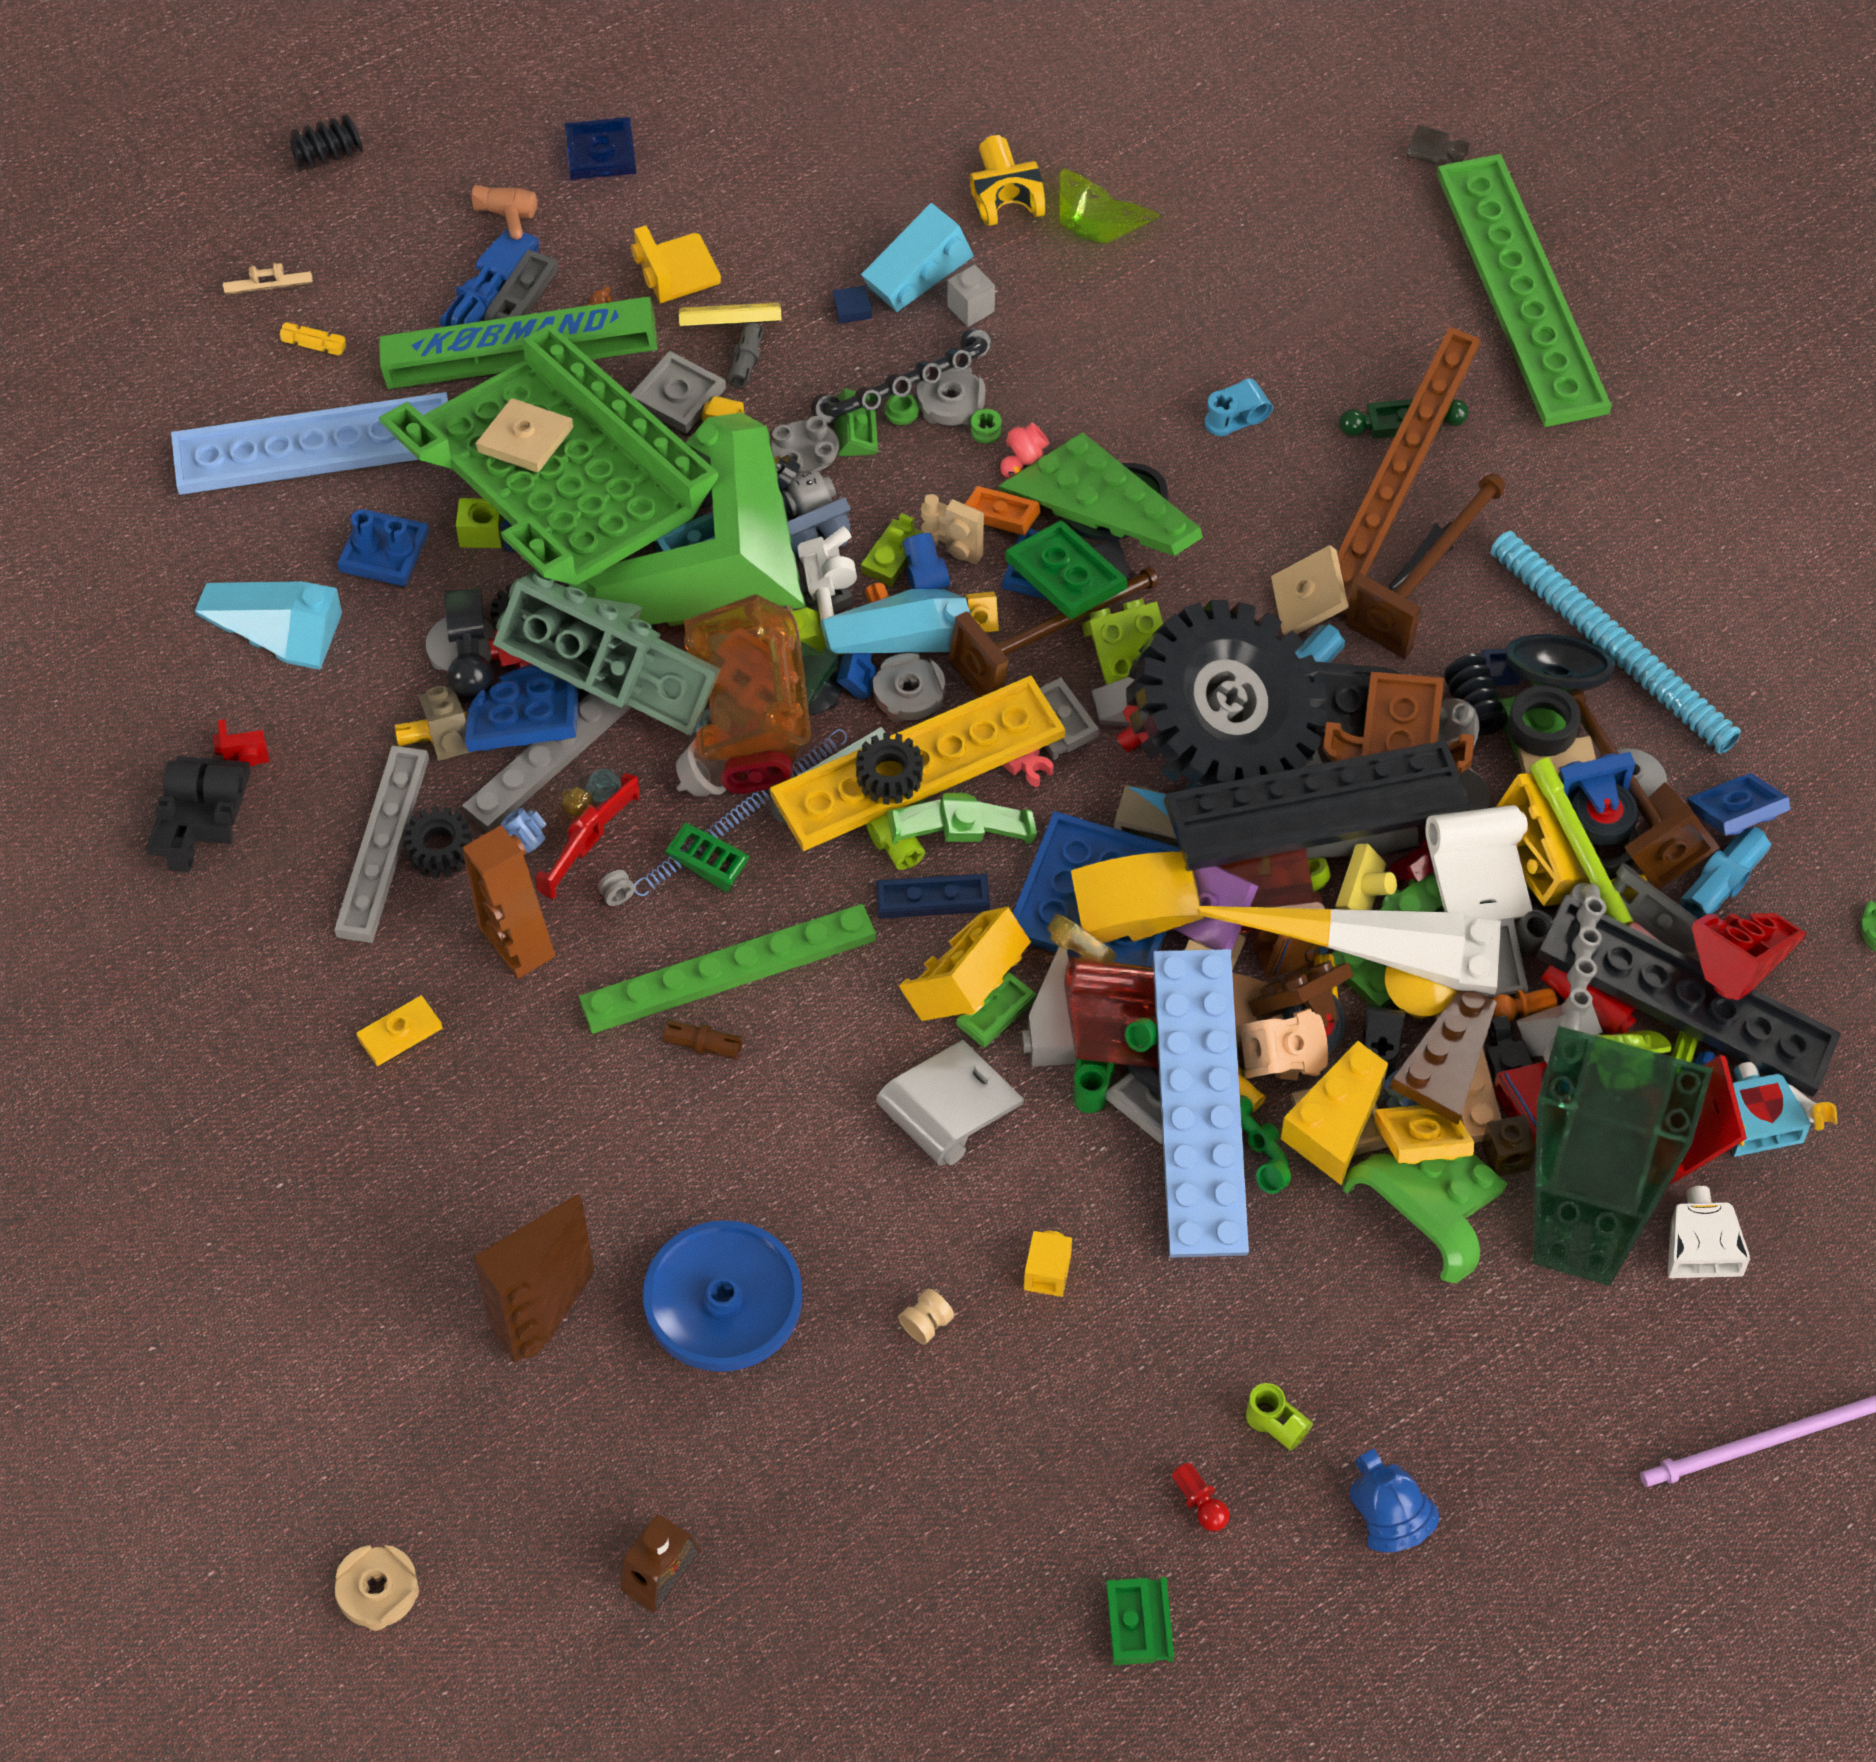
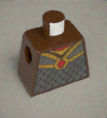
(659, 1556)

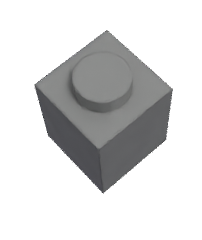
(971, 295)

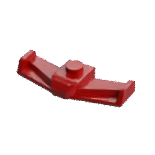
(585, 832)

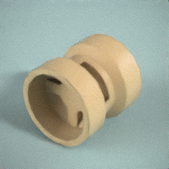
(926, 1316)

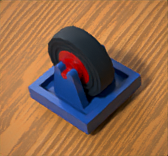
(1602, 796)

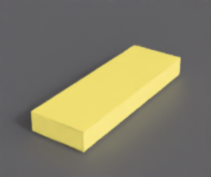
(729, 314)

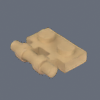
(956, 526)

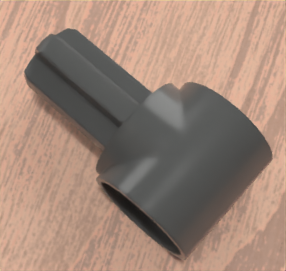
(1539, 924)

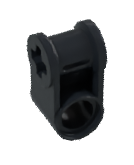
(1384, 1033)

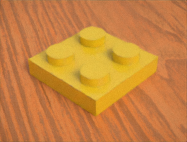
(1422, 1135)

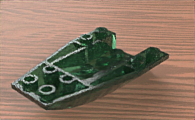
(1607, 1148)

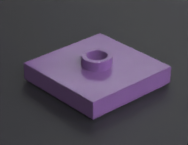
(1218, 888)

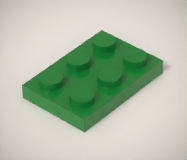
(1066, 569)

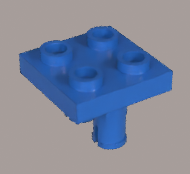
(383, 547)

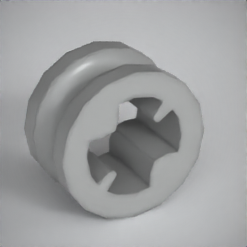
(616, 887)

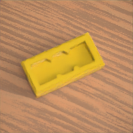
(399, 1030)

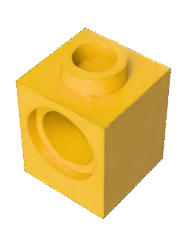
(1048, 1263)

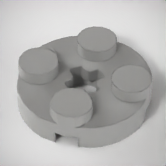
(955, 410)
(909, 705)

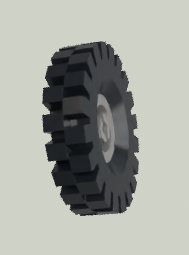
(1253, 674)

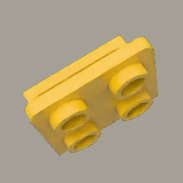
(676, 265)

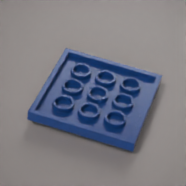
(1050, 888)

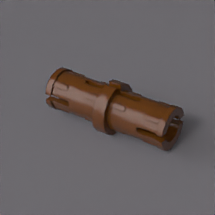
(703, 1039)

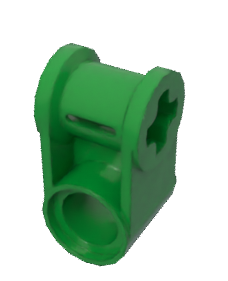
(1095, 1075)

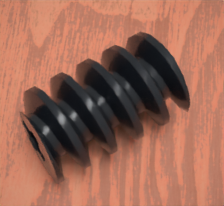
(324, 141)
(1471, 681)

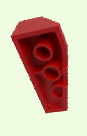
(1742, 951)

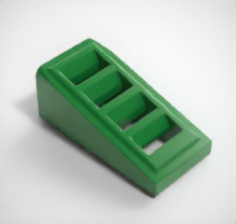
(710, 873)

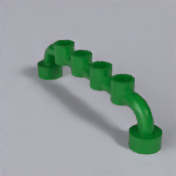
(1271, 1176)

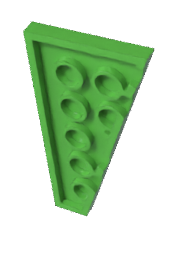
(1097, 490)

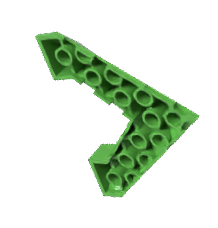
(749, 546)

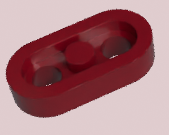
(756, 772)

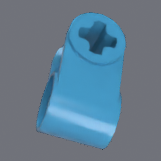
(1237, 407)

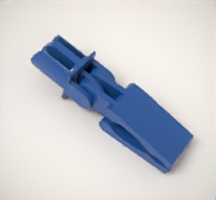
(495, 267)

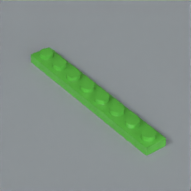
(727, 968)

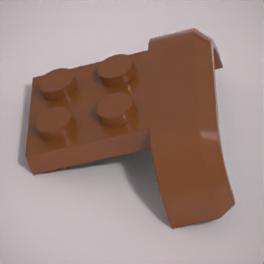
(1399, 715)

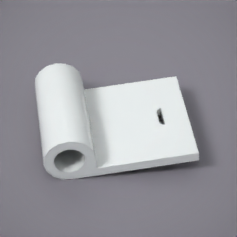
(1480, 862)

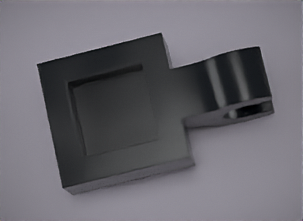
(1505, 1053)

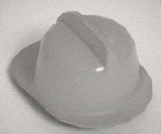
(699, 774)

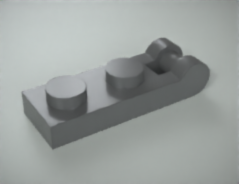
(523, 286)
(1656, 911)

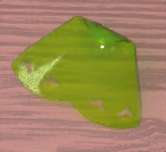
(1096, 218)

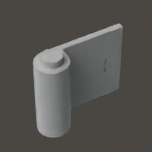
(947, 1101)

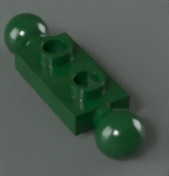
(1387, 416)

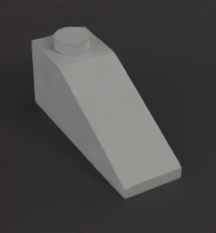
(1049, 1026)

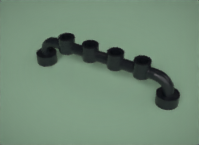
(973, 344)

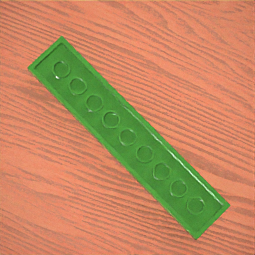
(1523, 291)

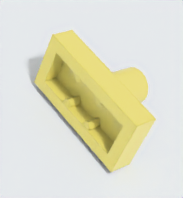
(1365, 880)

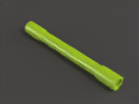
(1553, 790)

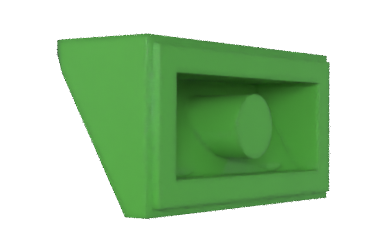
(856, 429)

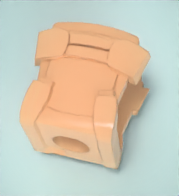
(1285, 1046)

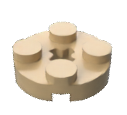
(376, 1609)

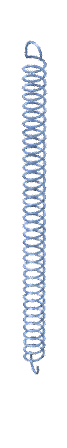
(742, 817)

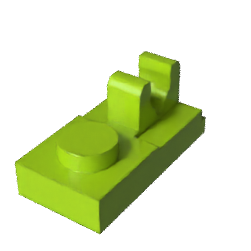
(887, 556)

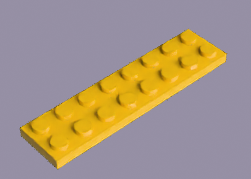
(953, 750)

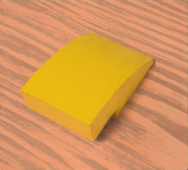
(1136, 896)

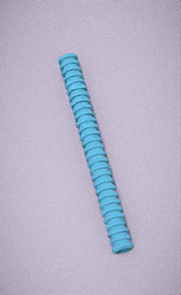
(1615, 642)

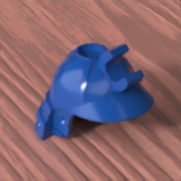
(1391, 1505)

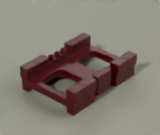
(1415, 867)

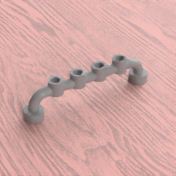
(1583, 946)

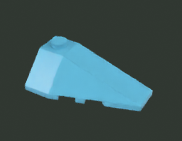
(897, 624)

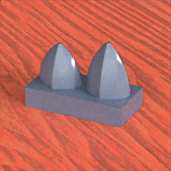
(826, 519)

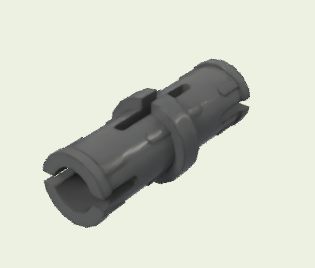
(745, 355)

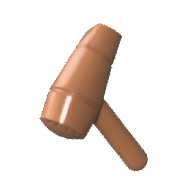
(509, 202)

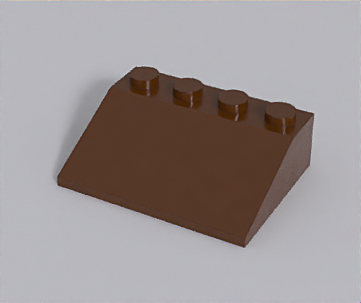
(535, 1277)

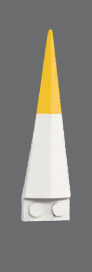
(1427, 944)

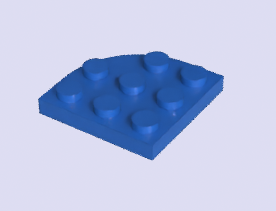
(522, 710)

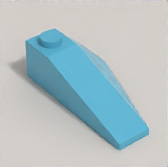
(282, 617)

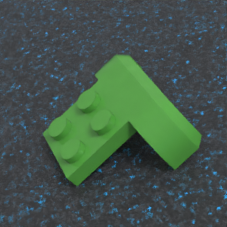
(1436, 1199)

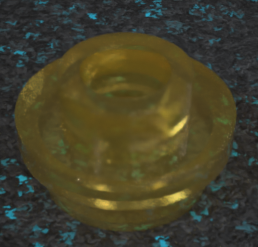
(576, 800)

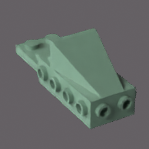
(604, 651)

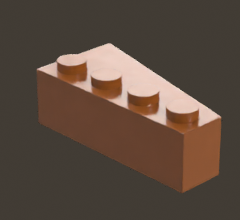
(507, 901)

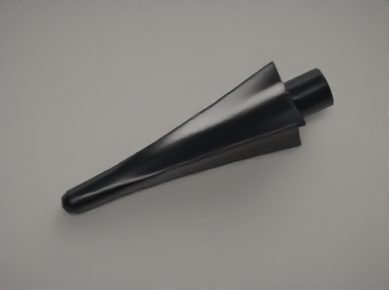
(1435, 533)

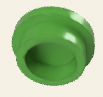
(901, 409)

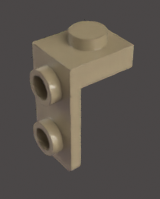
(445, 721)

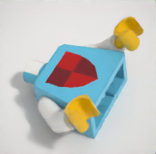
(1774, 1111)

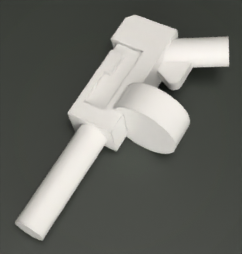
(826, 569)

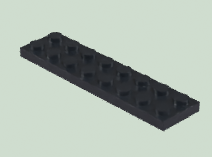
(1675, 992)

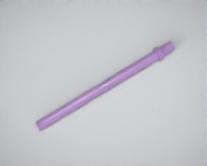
(1672, 1470)

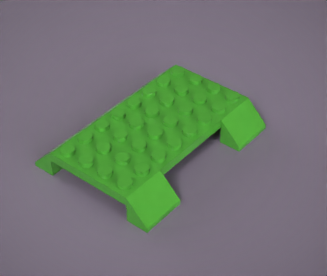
(602, 491)

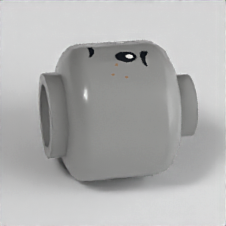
(807, 493)

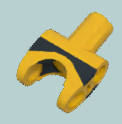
(1005, 182)

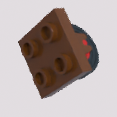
(1308, 991)

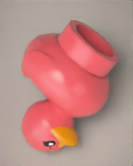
(1028, 447)

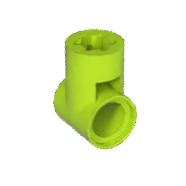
(904, 853)
(1288, 1434)

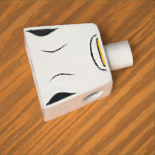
(1705, 1239)

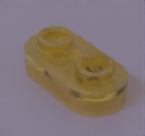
(1070, 935)

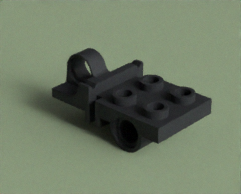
(196, 806)

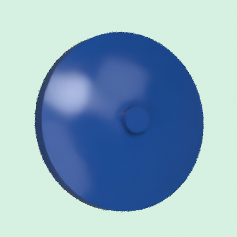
(722, 1295)

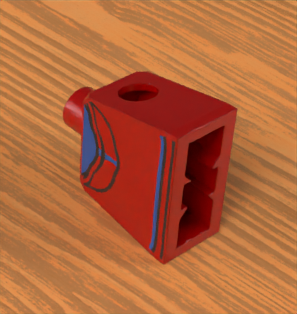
(1519, 1091)

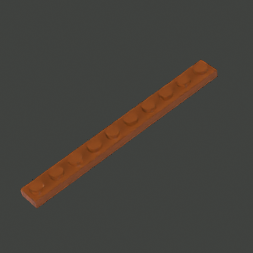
(1405, 455)

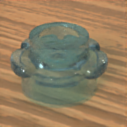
(600, 779)

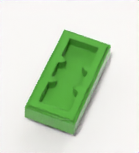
(999, 1011)

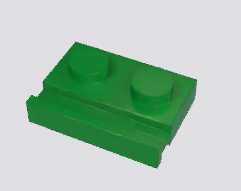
(1139, 1621)

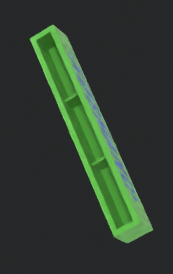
(498, 344)

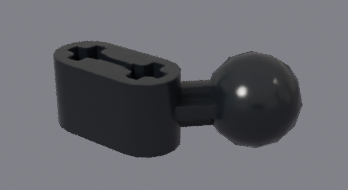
(465, 625)

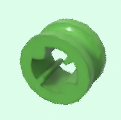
(985, 417)

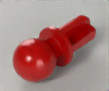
(1211, 1513)

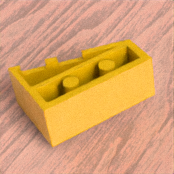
(1544, 850)
(970, 968)
(1335, 1111)

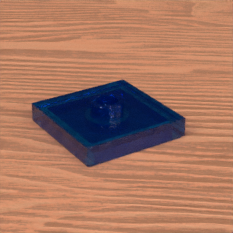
(600, 148)

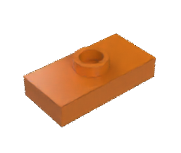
(1004, 510)

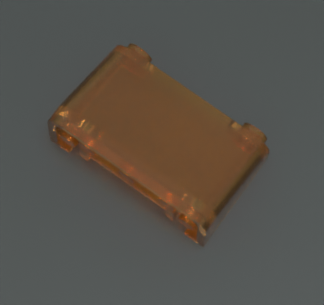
(761, 683)

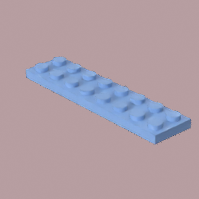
(291, 445)
(1200, 1104)

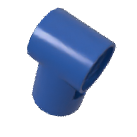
(924, 566)

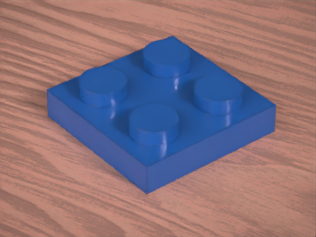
(1739, 804)

